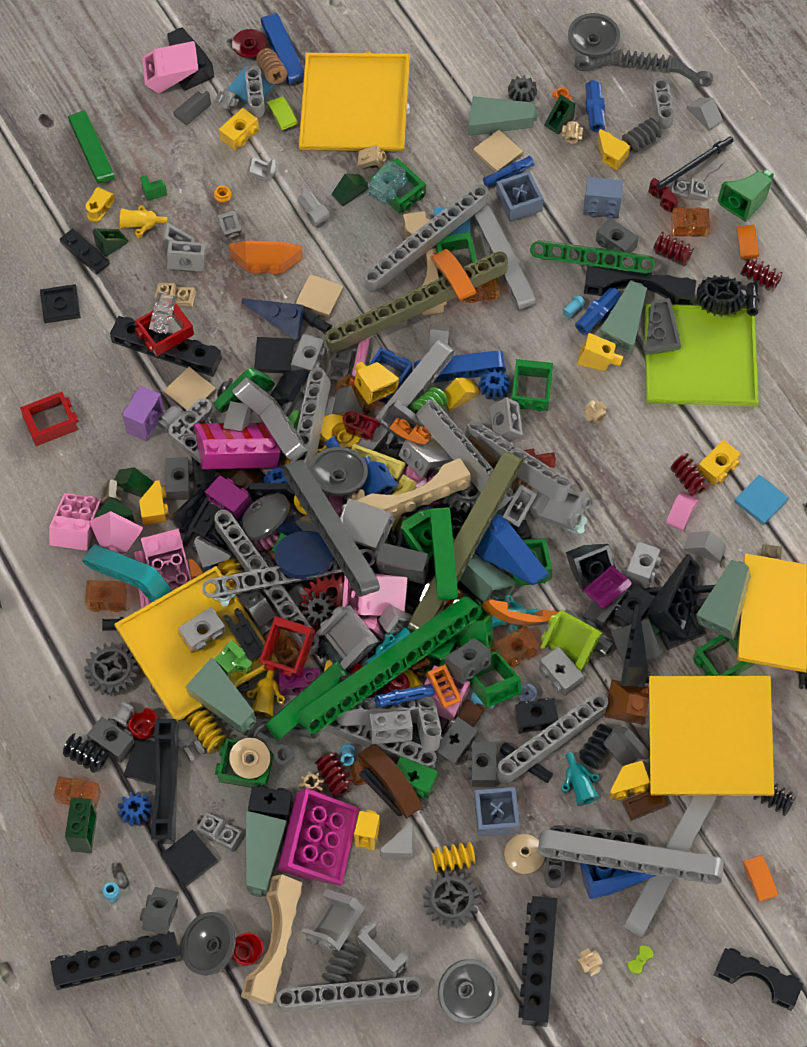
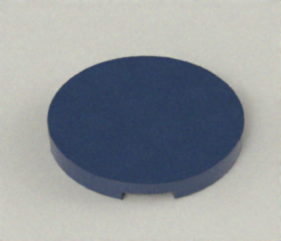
(303, 555)

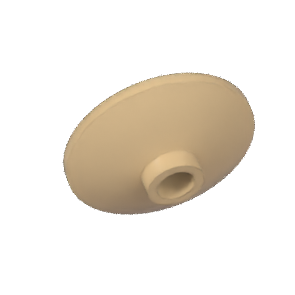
(239, 755)
(519, 862)

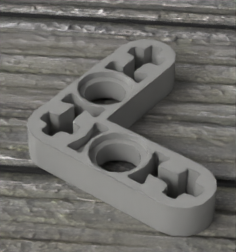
(186, 431)

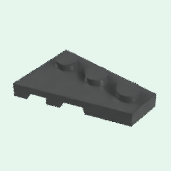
(662, 328)

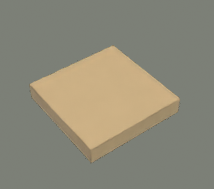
(497, 151)
(320, 295)
(188, 389)

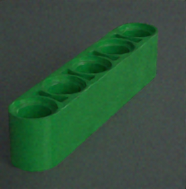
(91, 147)
(443, 554)
(287, 716)

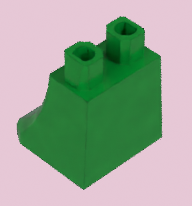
(745, 195)

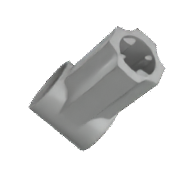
(315, 212)

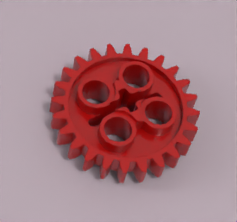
(322, 586)

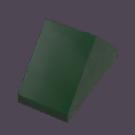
(561, 114)
(349, 188)
(109, 240)
(133, 481)
(117, 508)

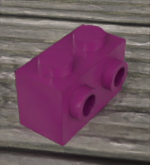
(228, 497)

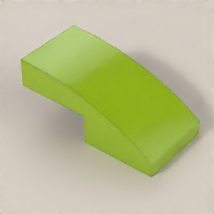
(282, 112)

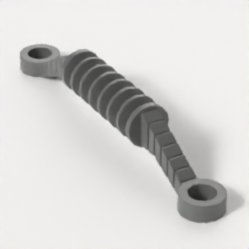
(701, 78)
(262, 733)

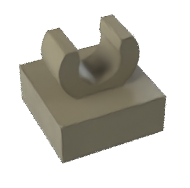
(109, 490)
(771, 551)

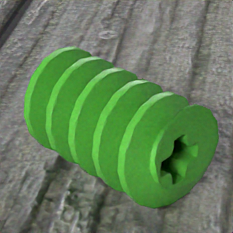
(431, 394)

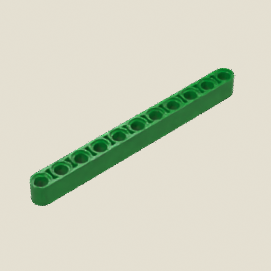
(389, 665)

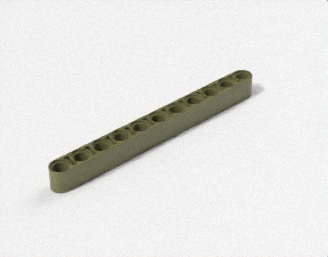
(410, 306)
(471, 532)

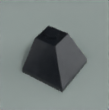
(589, 562)

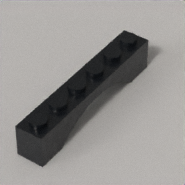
(679, 290)
(164, 812)

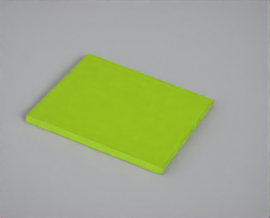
(713, 364)

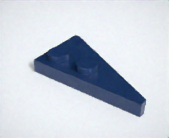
(282, 315)

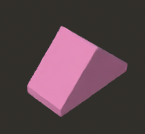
(682, 510)

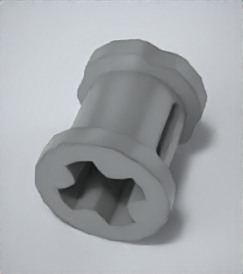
(123, 714)

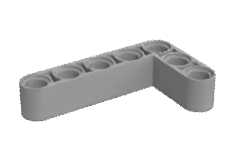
(273, 417)
(422, 712)

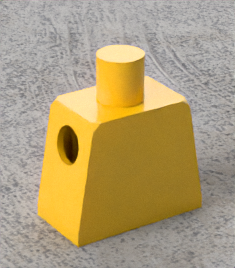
(598, 353)
(375, 381)

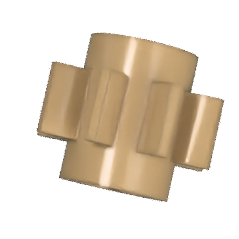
(572, 132)
(595, 411)
(311, 778)
(589, 962)

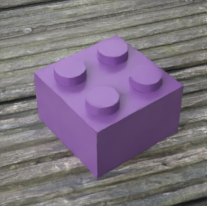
(143, 413)

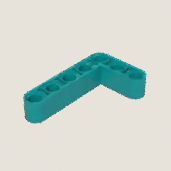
(127, 571)

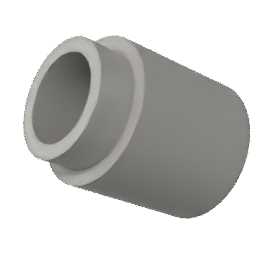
(169, 417)

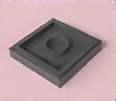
(651, 646)

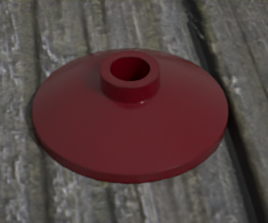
(247, 38)

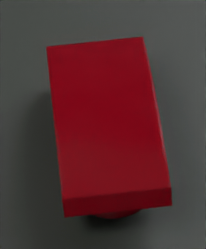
(668, 199)

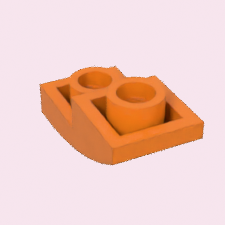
(747, 241)
(418, 434)
(760, 877)

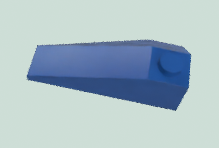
(509, 552)
(605, 881)

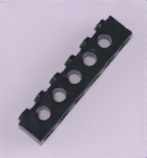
(207, 364)
(546, 908)
(85, 974)

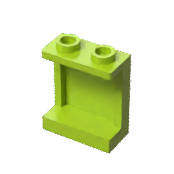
(572, 637)

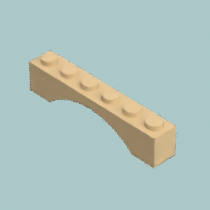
(412, 223)
(449, 479)
(282, 899)

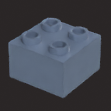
(519, 196)
(603, 197)
(496, 811)

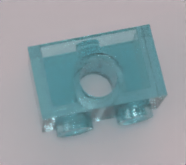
(379, 186)

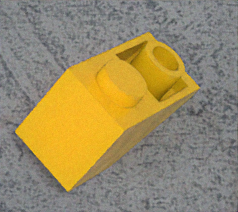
(612, 150)
(152, 505)
(630, 780)

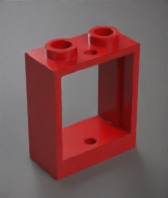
(158, 348)
(55, 431)
(277, 625)

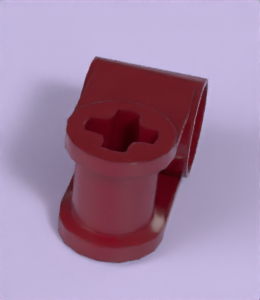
(363, 425)

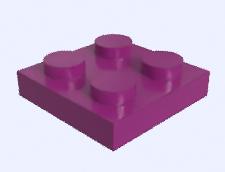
(607, 587)

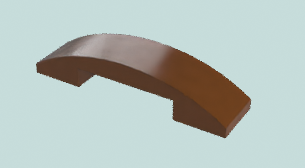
(392, 778)

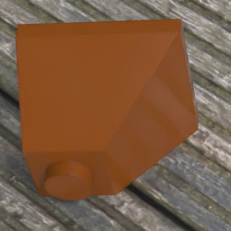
(627, 703)

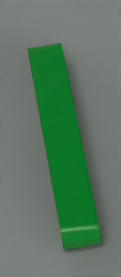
(601, 256)

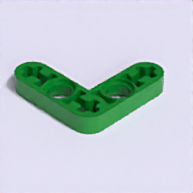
(260, 379)

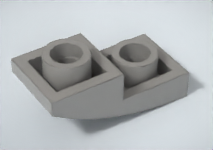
(690, 190)
(220, 832)

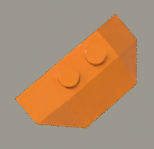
(265, 256)

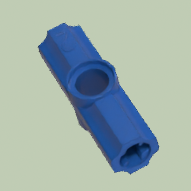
(595, 105)
(598, 311)

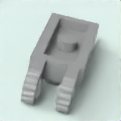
(186, 738)

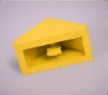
(460, 392)

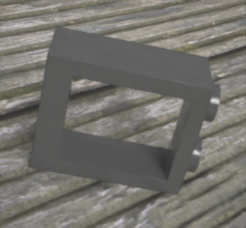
(402, 562)

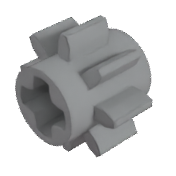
(227, 99)

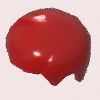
(143, 724)
(247, 949)

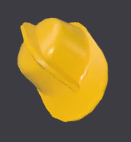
(334, 426)

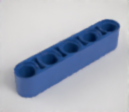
(282, 47)
(471, 365)

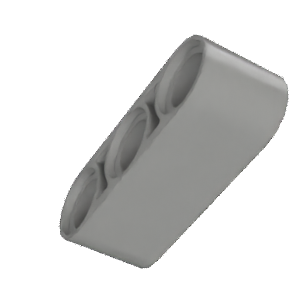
(254, 91)
(662, 102)

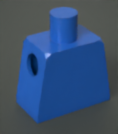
(378, 479)

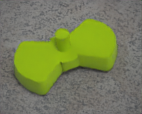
(636, 966)

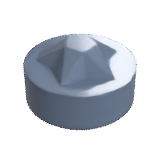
(528, 693)

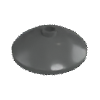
(593, 35)
(342, 464)
(264, 515)
(200, 943)
(478, 997)

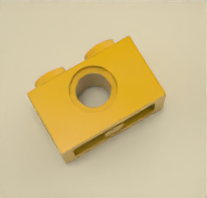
(239, 129)
(721, 453)
(367, 829)

